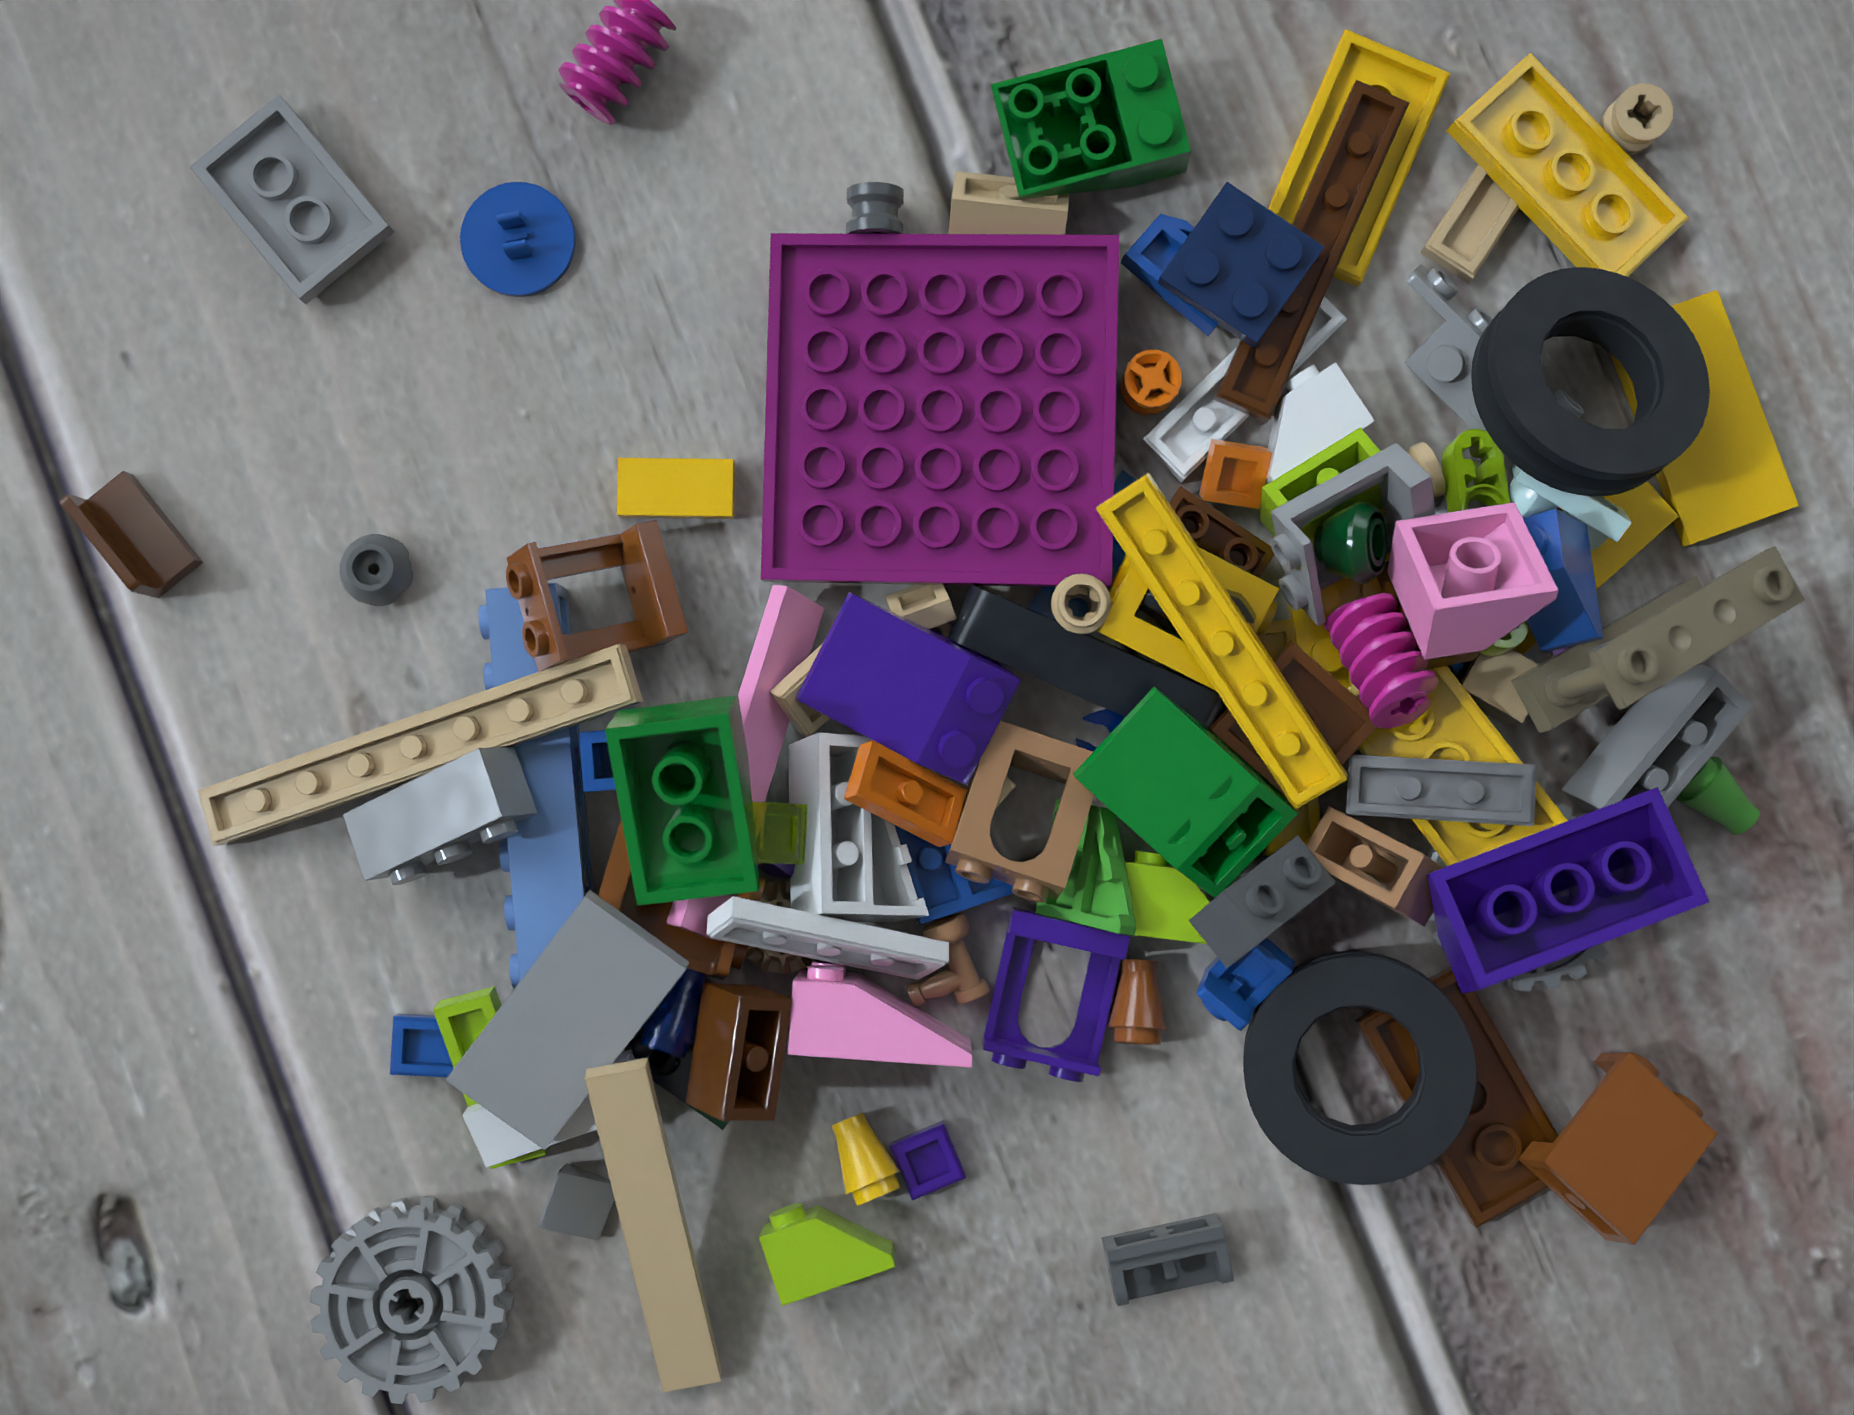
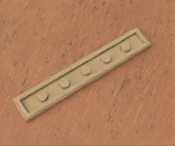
(654, 1223)

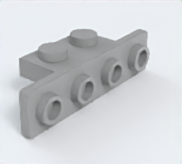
(1448, 354)

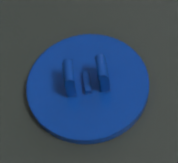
(517, 239)

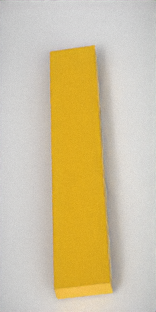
(1222, 641)

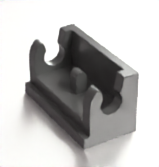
(1167, 1258)

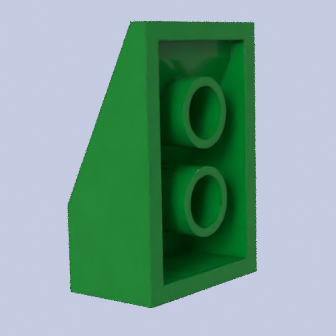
(685, 799)

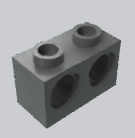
(1261, 901)

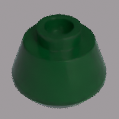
(1353, 542)

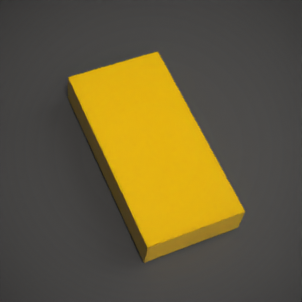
(676, 488)

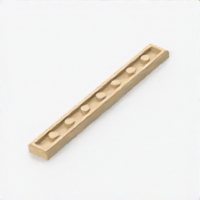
(420, 744)

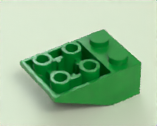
(1093, 123)
(1185, 792)

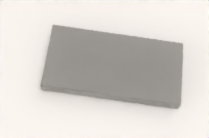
(567, 1016)

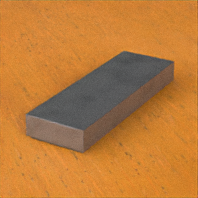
(1441, 790)

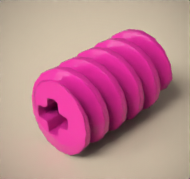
(613, 55)
(1382, 659)

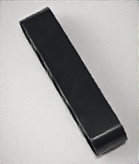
(1073, 660)

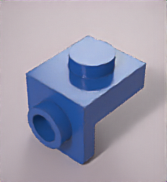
(1237, 990)

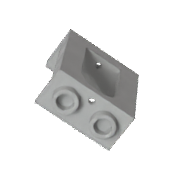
(1404, 495)

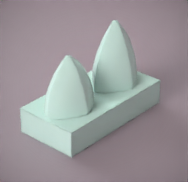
(1602, 517)

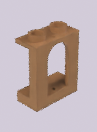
(972, 844)

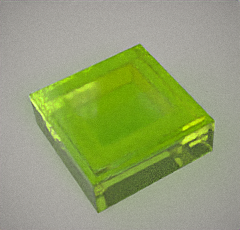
(780, 832)

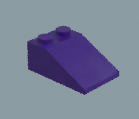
(908, 688)

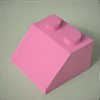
(1467, 577)

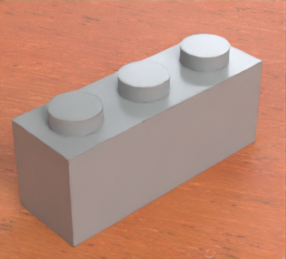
(1660, 741)
(441, 815)

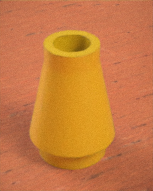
(864, 1160)

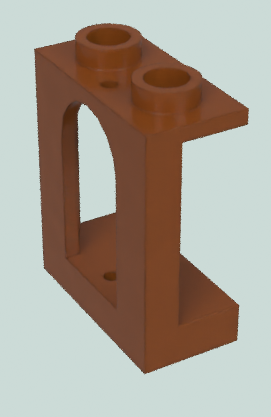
(647, 580)

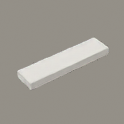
(1186, 432)
(826, 938)

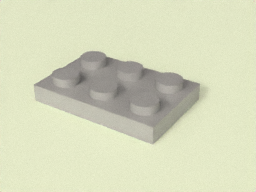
(291, 199)

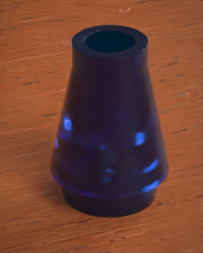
(676, 1017)

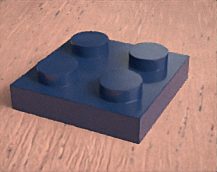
(1240, 264)

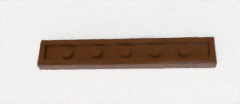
(1329, 217)

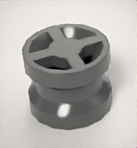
(874, 208)

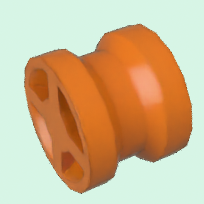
(1156, 372)

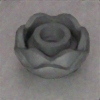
(390, 581)

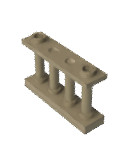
(1659, 640)

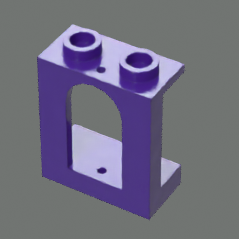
(1082, 1048)

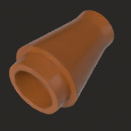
(1138, 1005)

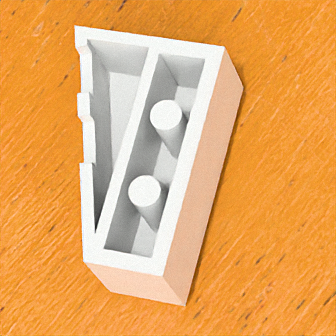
(851, 855)

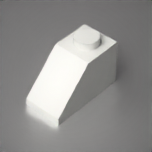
(1312, 417)

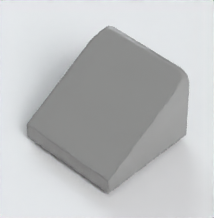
(578, 1203)

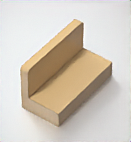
(993, 207)

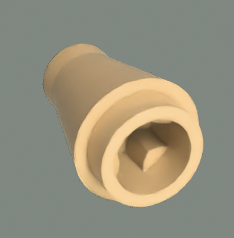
(1092, 592)

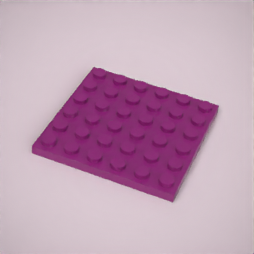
(939, 408)

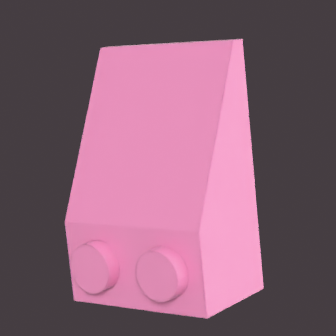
(858, 1019)

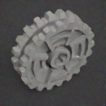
(389, 1338)

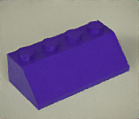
(1563, 891)

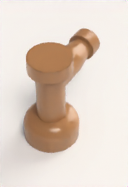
(961, 976)

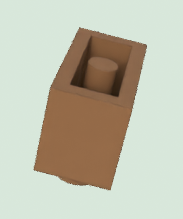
(1374, 864)

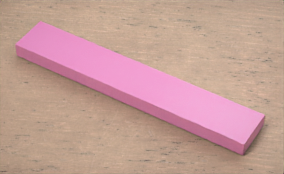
(780, 646)

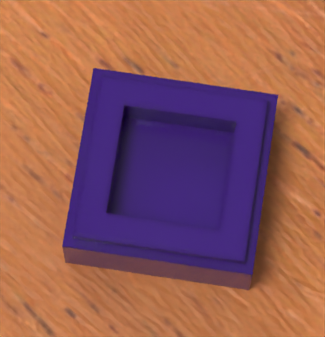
(927, 1160)

